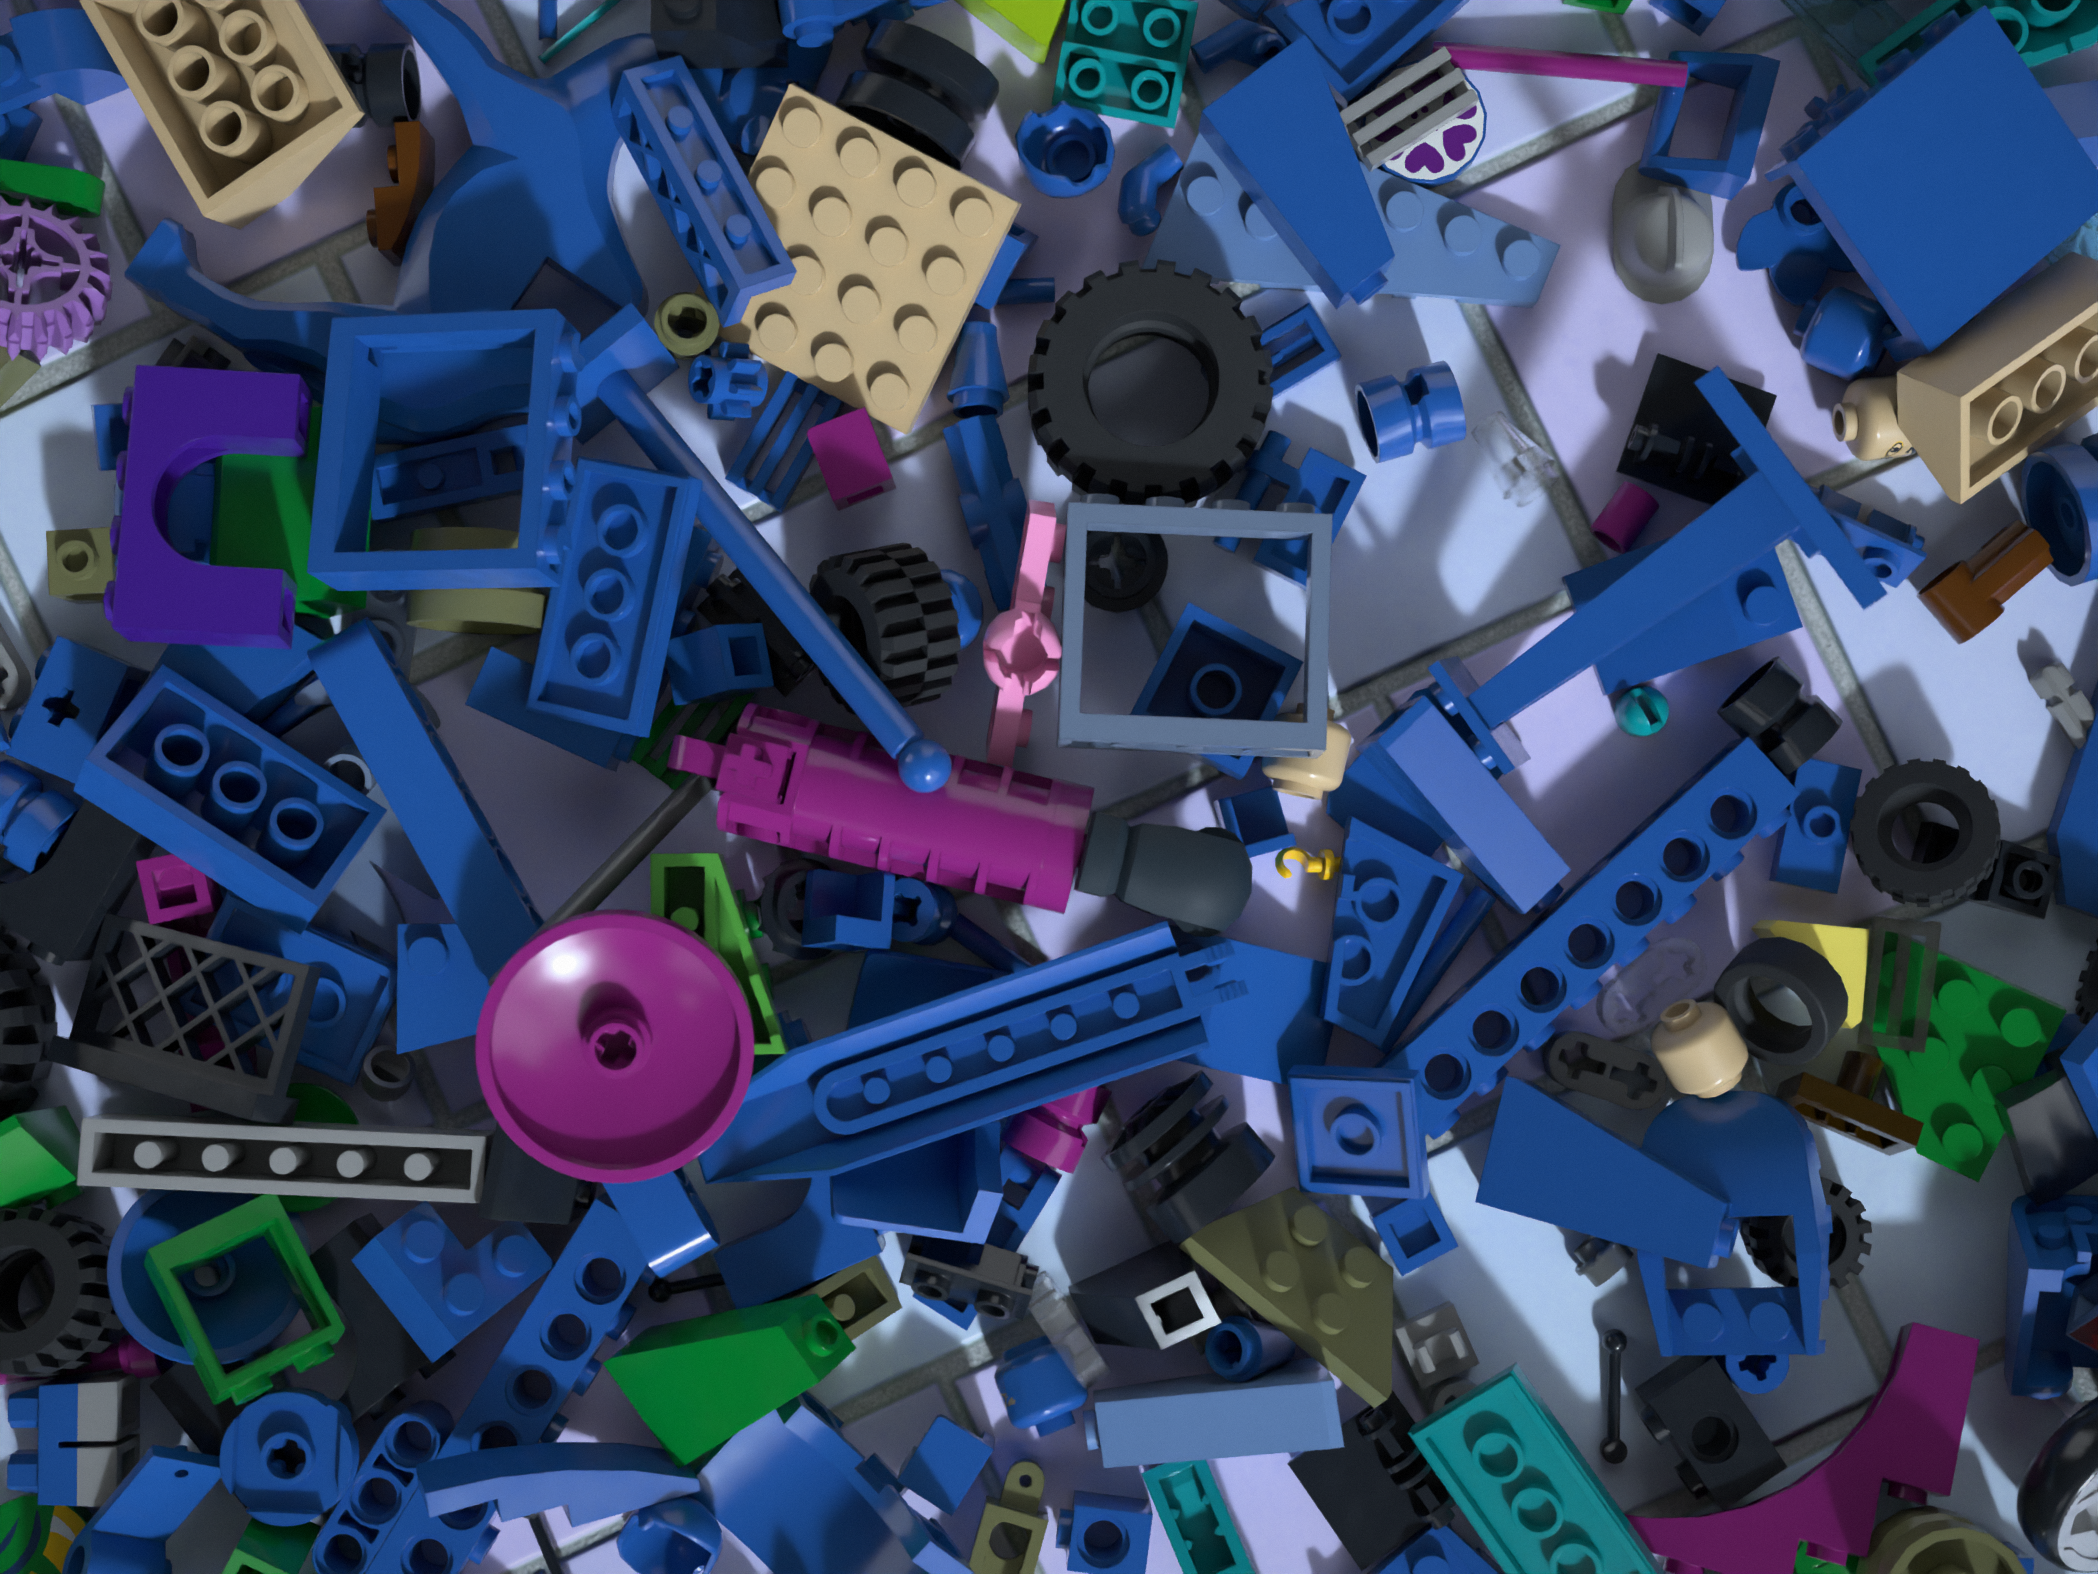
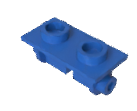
(1883, 542)

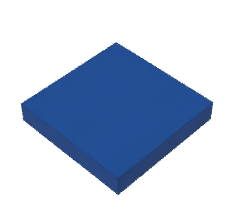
(1359, 1131)

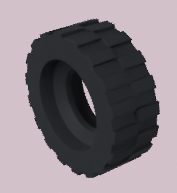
(1935, 784)

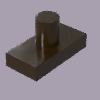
(1850, 1107)

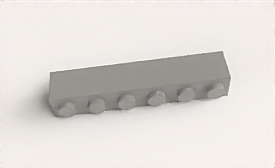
(283, 1158)

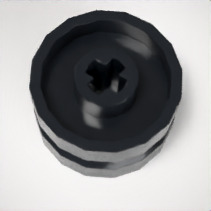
(920, 90)

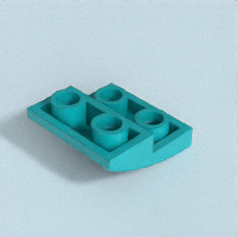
(1126, 58)

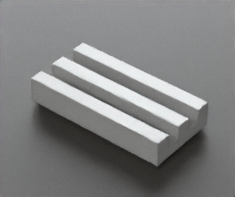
(1450, 80)

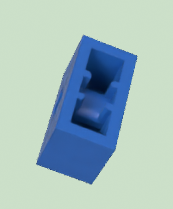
(95, 682)

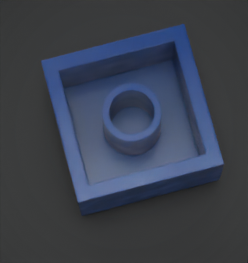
(1217, 674)

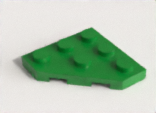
(1978, 1044)

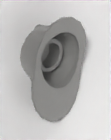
(1661, 237)

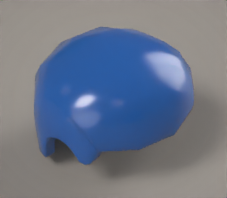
(1064, 150)
(671, 1538)

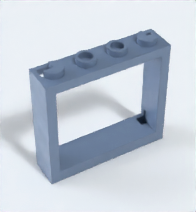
(1186, 734)

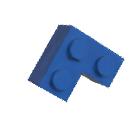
(439, 1285)

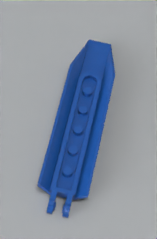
(970, 1059)

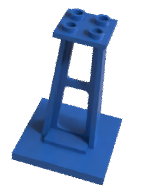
(1711, 548)

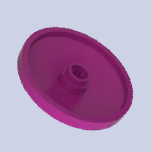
(615, 1046)

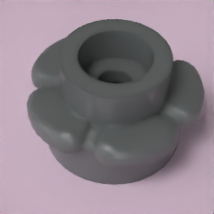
(1601, 1259)

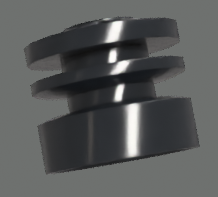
(1188, 1157)

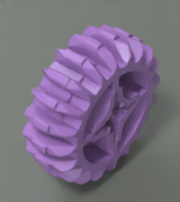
(62, 281)

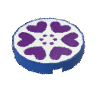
(1441, 154)

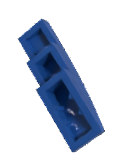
(582, 1477)

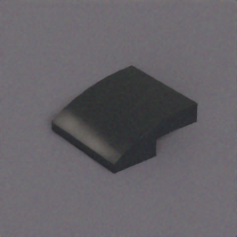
(2049, 1133)

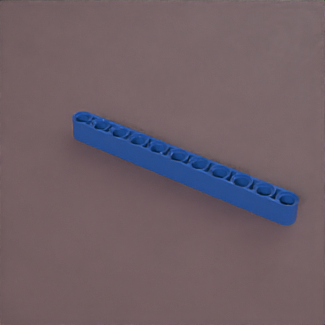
(476, 881)

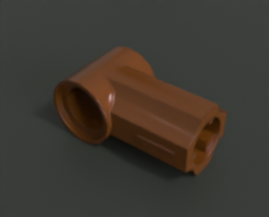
(1972, 591)

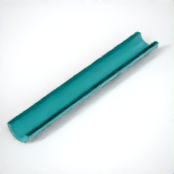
(577, 30)

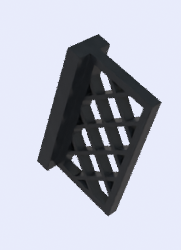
(188, 1074)

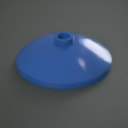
(238, 1313)

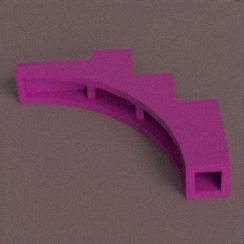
(1903, 1440)

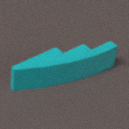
(1197, 1519)

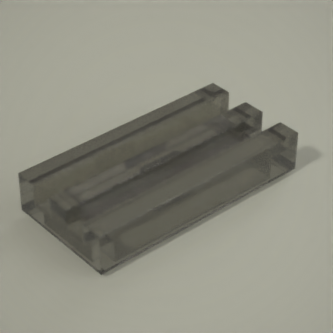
(1905, 928)

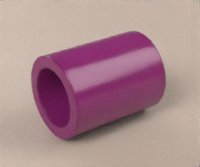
(1624, 517)

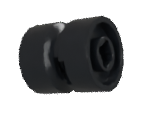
(382, 80)
(1779, 716)

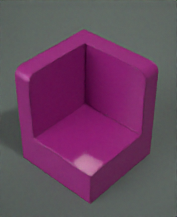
(851, 459)

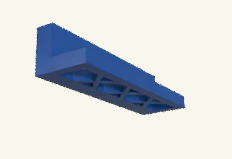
(699, 187)

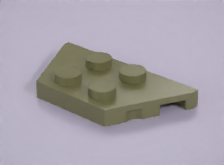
(1309, 1284)

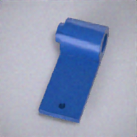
(143, 1513)

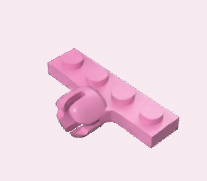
(1023, 643)

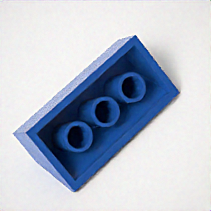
(228, 798)

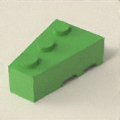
(702, 897)

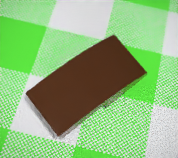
(397, 207)

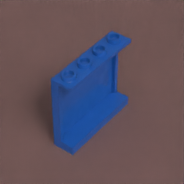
(1944, 178)

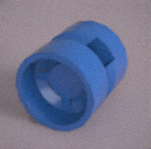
(1411, 411)
(29, 819)

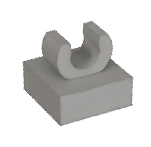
(1435, 1345)

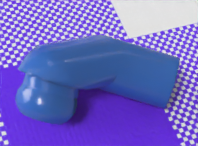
(1239, 41)
(1140, 187)

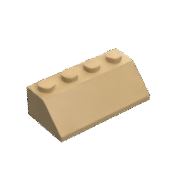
(2005, 379)

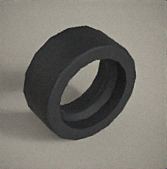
(1802, 972)

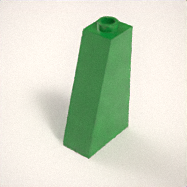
(726, 1370)

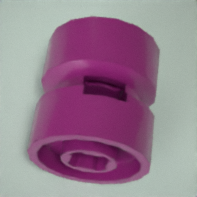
(1055, 1128)

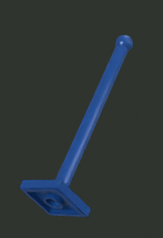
(619, 370)

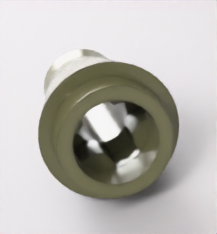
(687, 312)

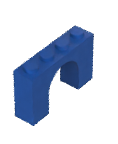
(505, 679)
(801, 1245)

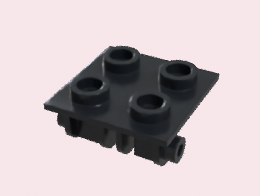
(1682, 439)
(1375, 1485)

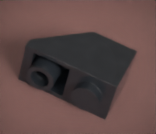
(1147, 1300)

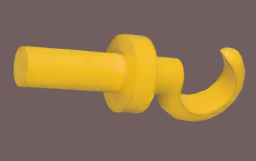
(1324, 864)

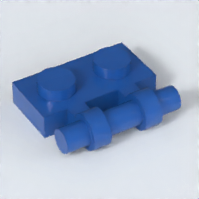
(1317, 482)

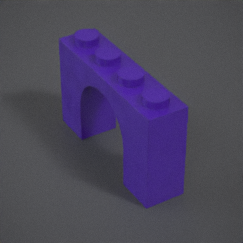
(175, 425)

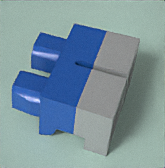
(81, 1437)

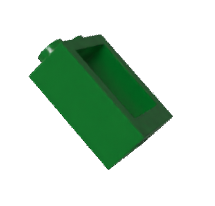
(218, 1237)

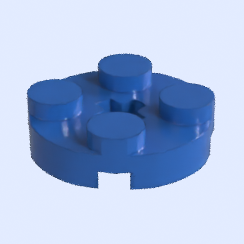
(261, 1482)

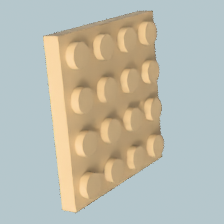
(881, 253)

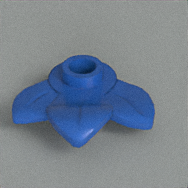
(1792, 250)

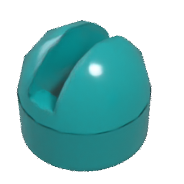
(1631, 716)

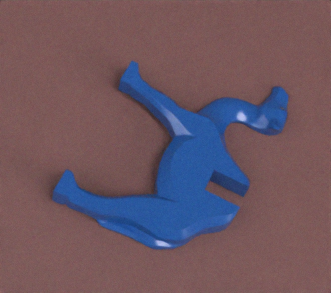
(516, 200)

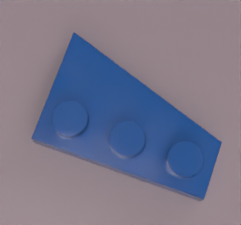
(1380, 928)

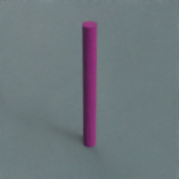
(1566, 64)

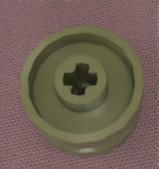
(476, 609)
(1935, 1543)

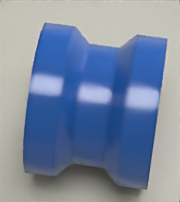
(933, 916)
(1741, 1372)

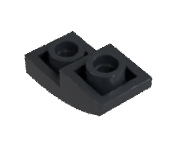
(2019, 879)

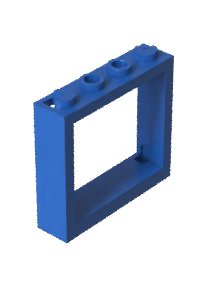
(349, 444)

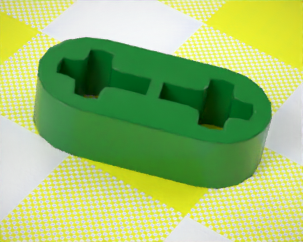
(70, 189)

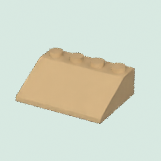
(232, 94)

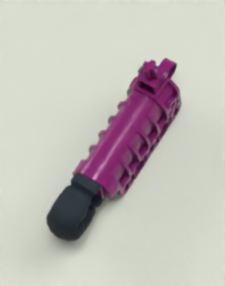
(979, 832)

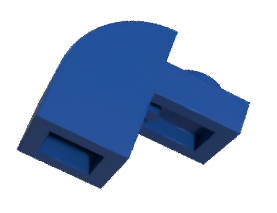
(52, 55)

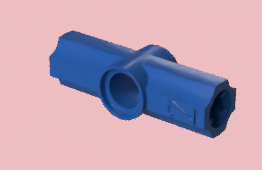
(989, 501)

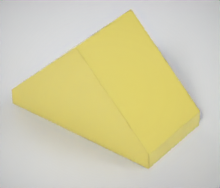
(1843, 948)

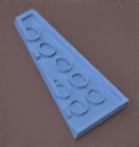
(1436, 242)

